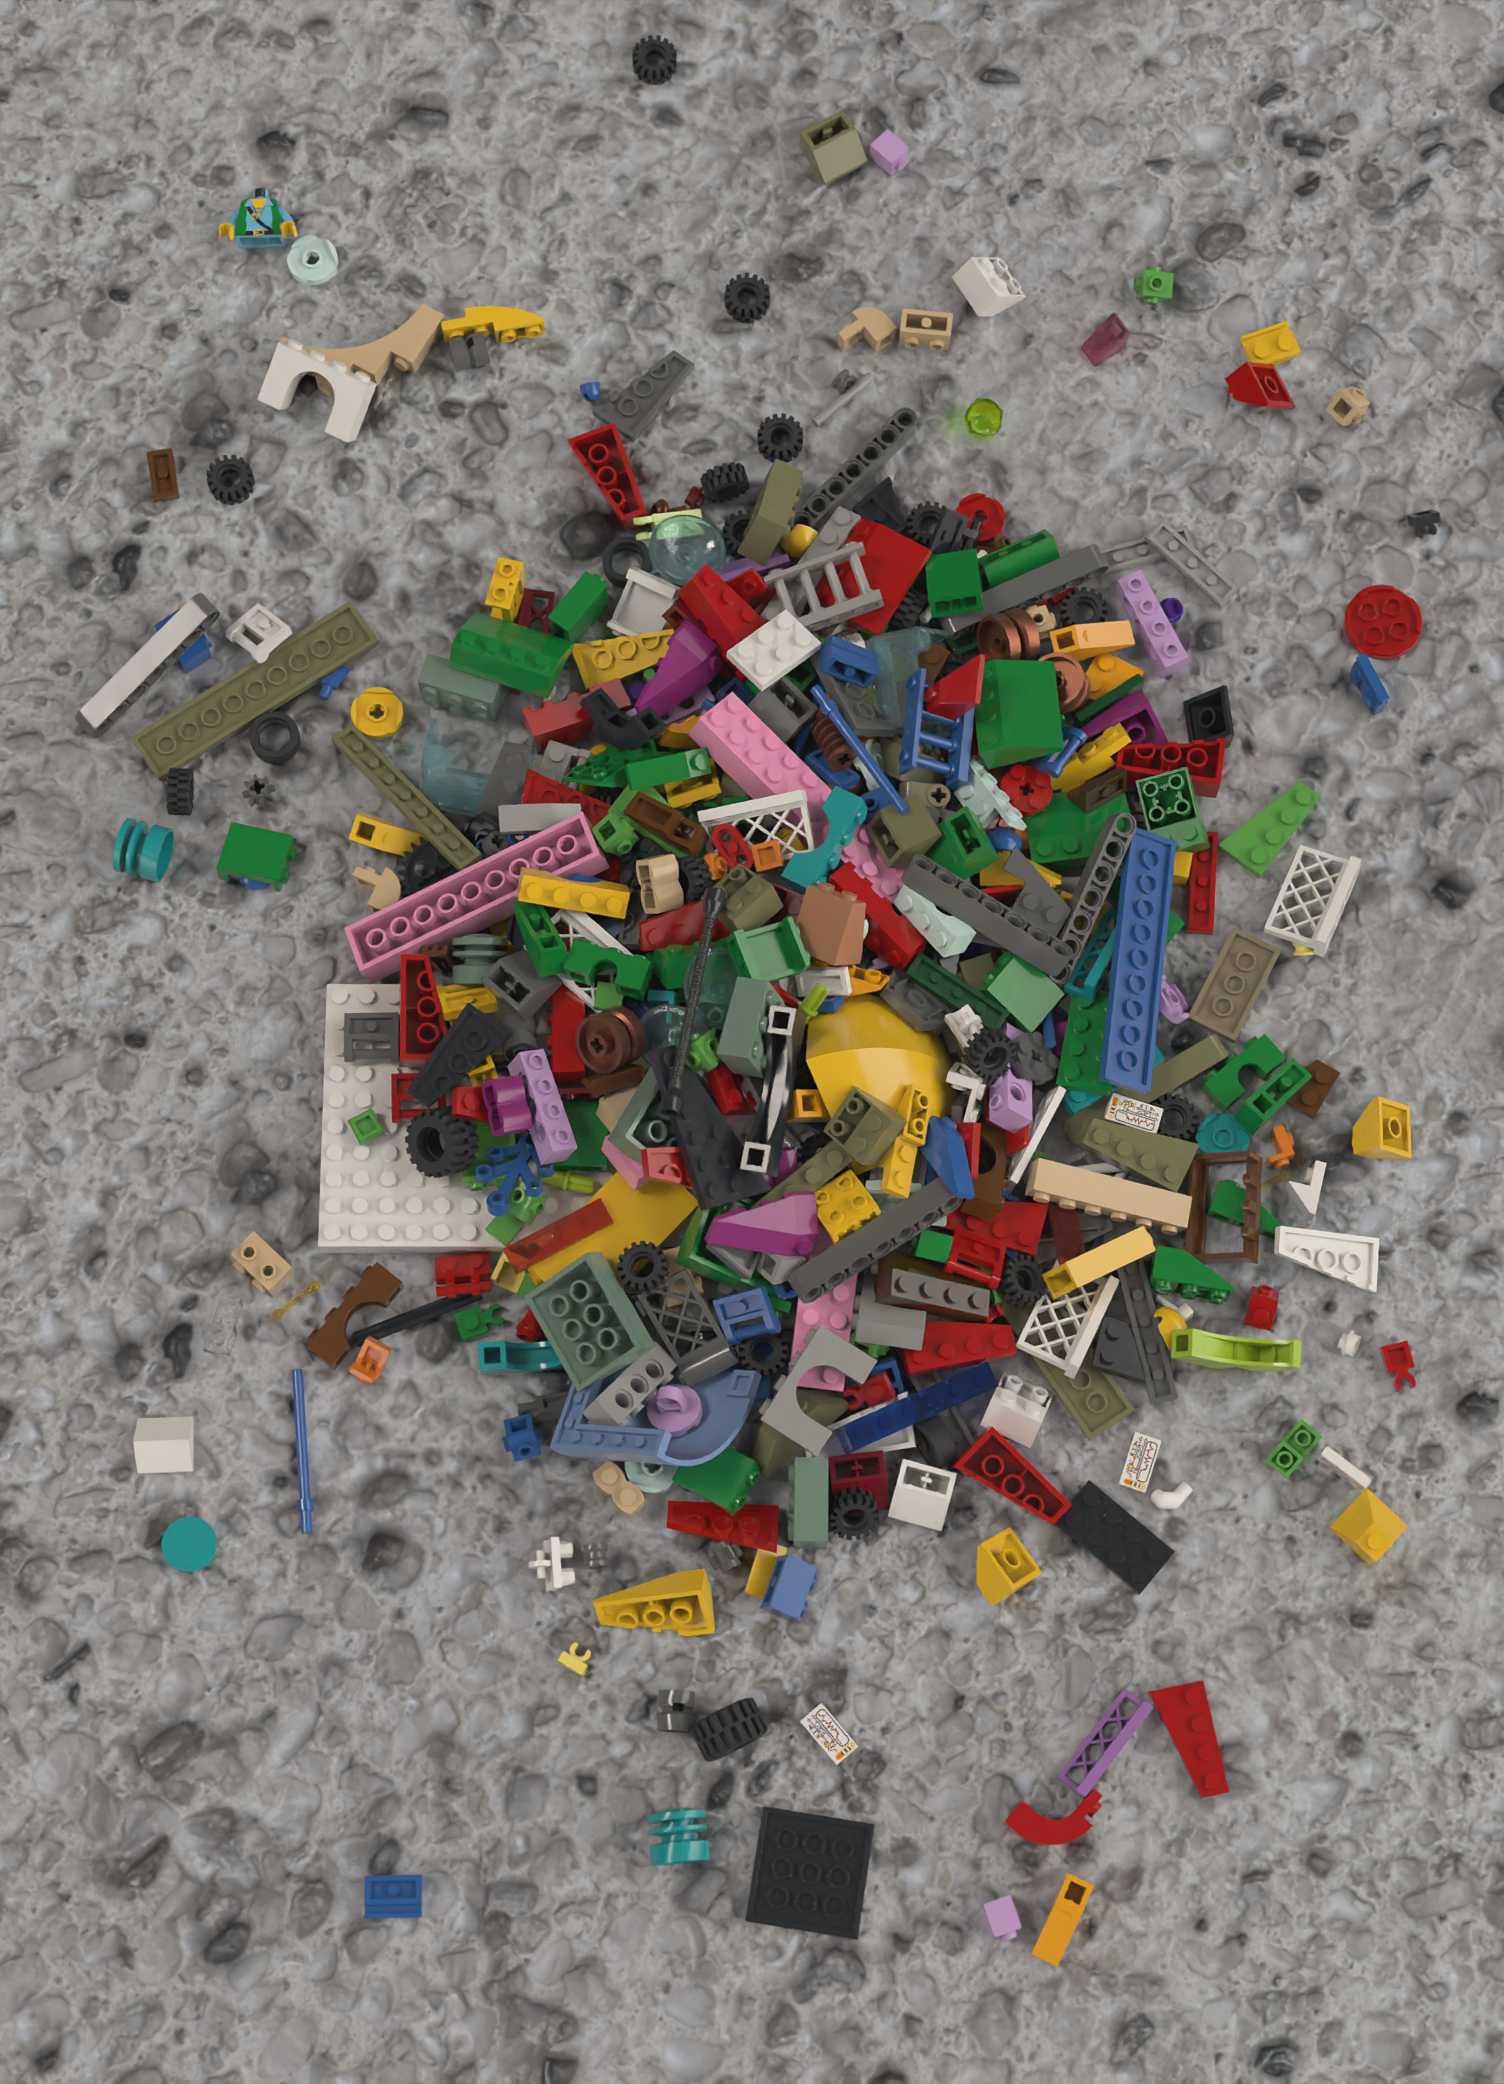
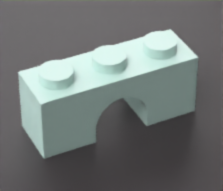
(943, 932)

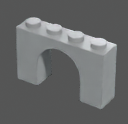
(884, 1323)
(783, 1411)

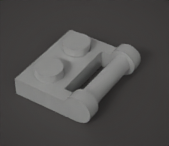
(558, 759)

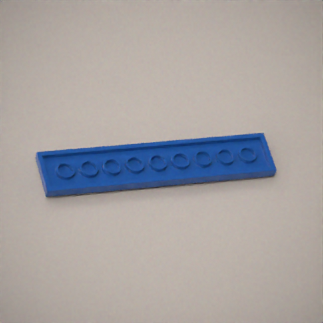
(1138, 962)

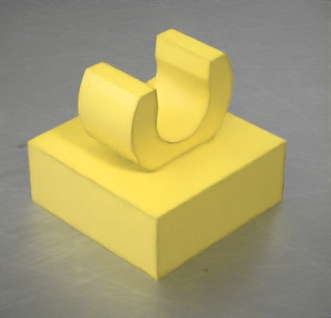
(574, 1662)

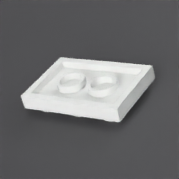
(773, 650)

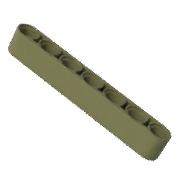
(1165, 1080)

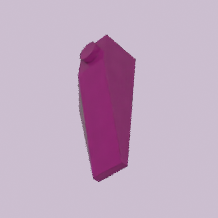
(684, 670)
(1134, 715)
(776, 1228)

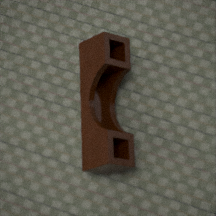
(989, 1186)
(375, 1289)

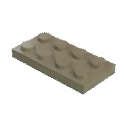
(1233, 984)

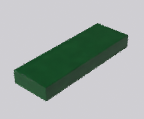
(1100, 705)

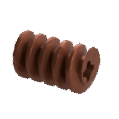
(832, 744)

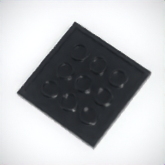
(810, 1872)

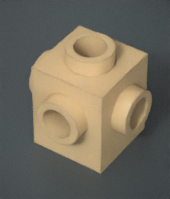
(1348, 406)
(1044, 621)

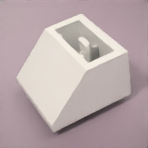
(988, 285)
(1017, 1409)
(922, 1495)

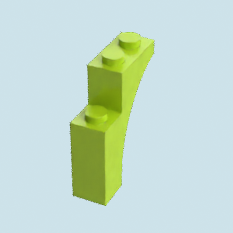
(1226, 1351)

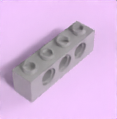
(631, 1387)

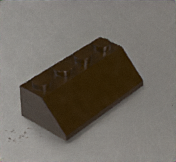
(923, 1286)

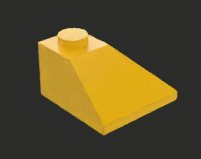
(1383, 1131)
(1368, 1527)
(1003, 1566)

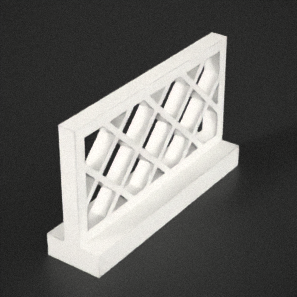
(760, 808)
(1335, 900)
(586, 930)
(1043, 1109)
(1085, 1331)

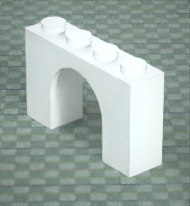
(350, 389)

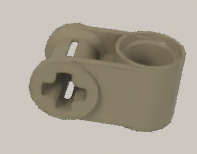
(926, 792)

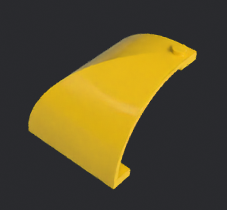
(877, 1052)

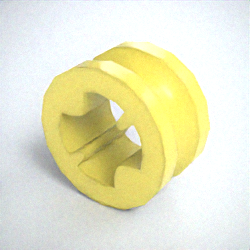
(1301, 950)

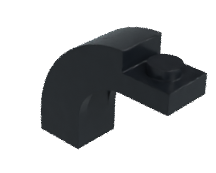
(618, 728)

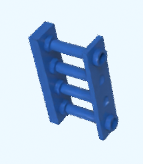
(957, 746)

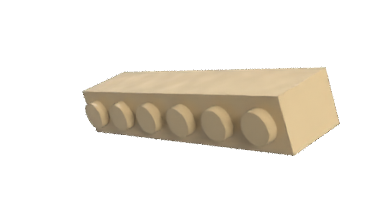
(1108, 1196)

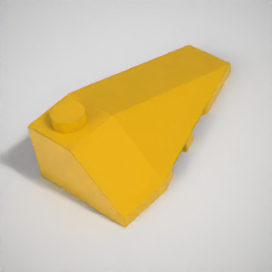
(669, 1603)

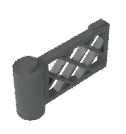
(707, 1358)

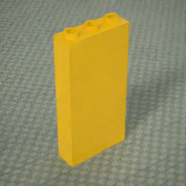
(646, 1215)

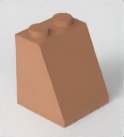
(832, 924)

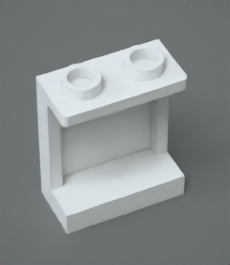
(642, 604)

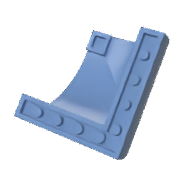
(725, 1406)

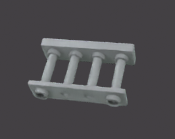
(843, 607)

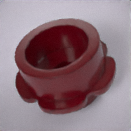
(695, 497)

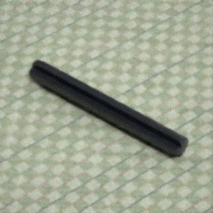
(414, 1317)

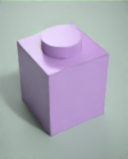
(889, 152)
(1002, 1918)

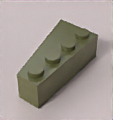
(772, 512)
(1140, 1153)

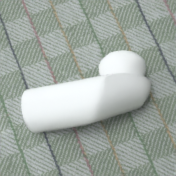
(1171, 1500)

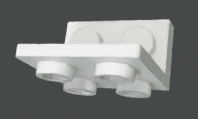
(963, 1078)

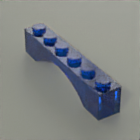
(916, 1407)

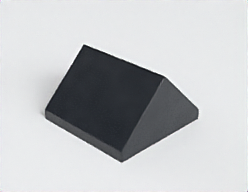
(1209, 716)

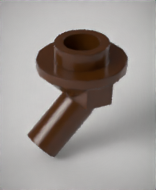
(662, 506)
(999, 542)

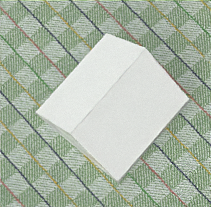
(164, 1445)

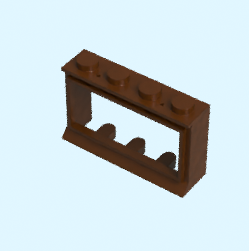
(1198, 1189)

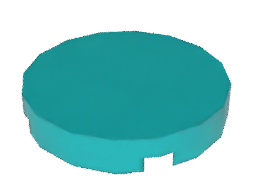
(1221, 1134)
(189, 1544)

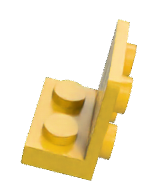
(844, 1206)

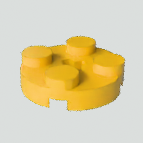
(384, 726)

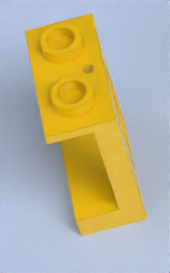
(506, 589)

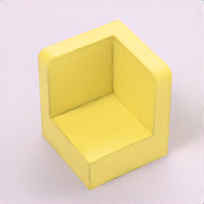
(505, 1277)

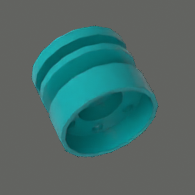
(143, 849)
(678, 1837)

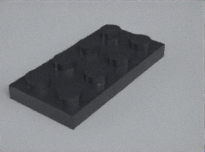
(1114, 1537)

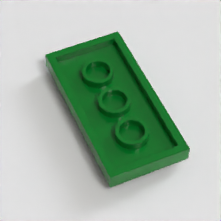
(1083, 1047)

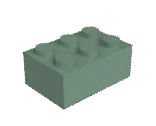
(459, 690)
(744, 1031)
(808, 1502)

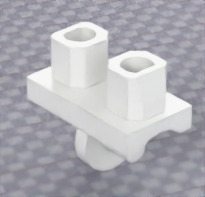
(964, 1024)
(549, 1564)

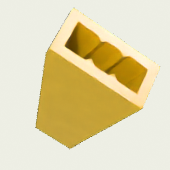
(1099, 1262)

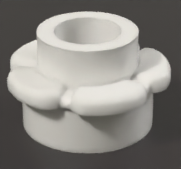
(1349, 1343)

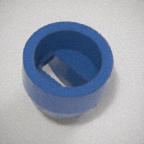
(590, 391)

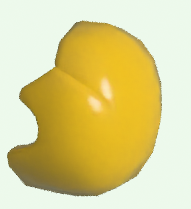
(798, 540)
(1169, 1321)

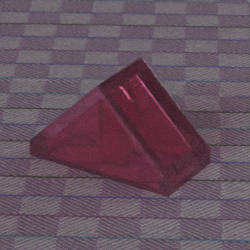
(1106, 340)

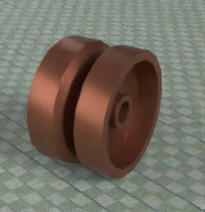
(1008, 636)
(1072, 683)
(610, 1039)

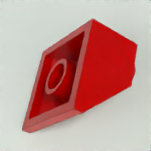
(1259, 386)
(957, 691)

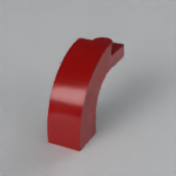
(1051, 1832)

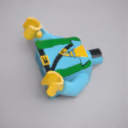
(259, 223)

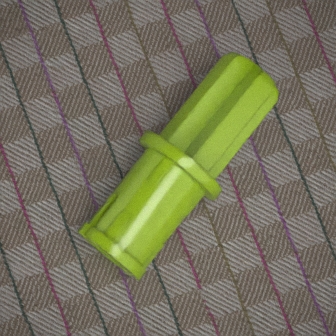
(813, 1001)
(570, 1181)

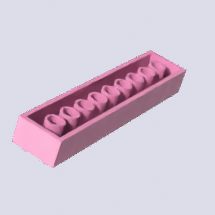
(769, 768)
(470, 897)

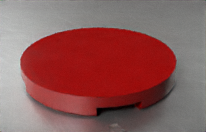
(1382, 622)

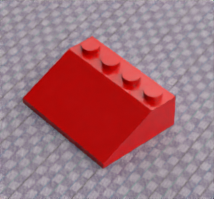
(889, 565)

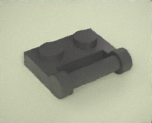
(371, 1028)

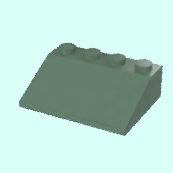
(641, 1122)
(589, 1320)

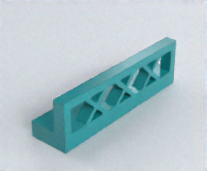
(1098, 974)

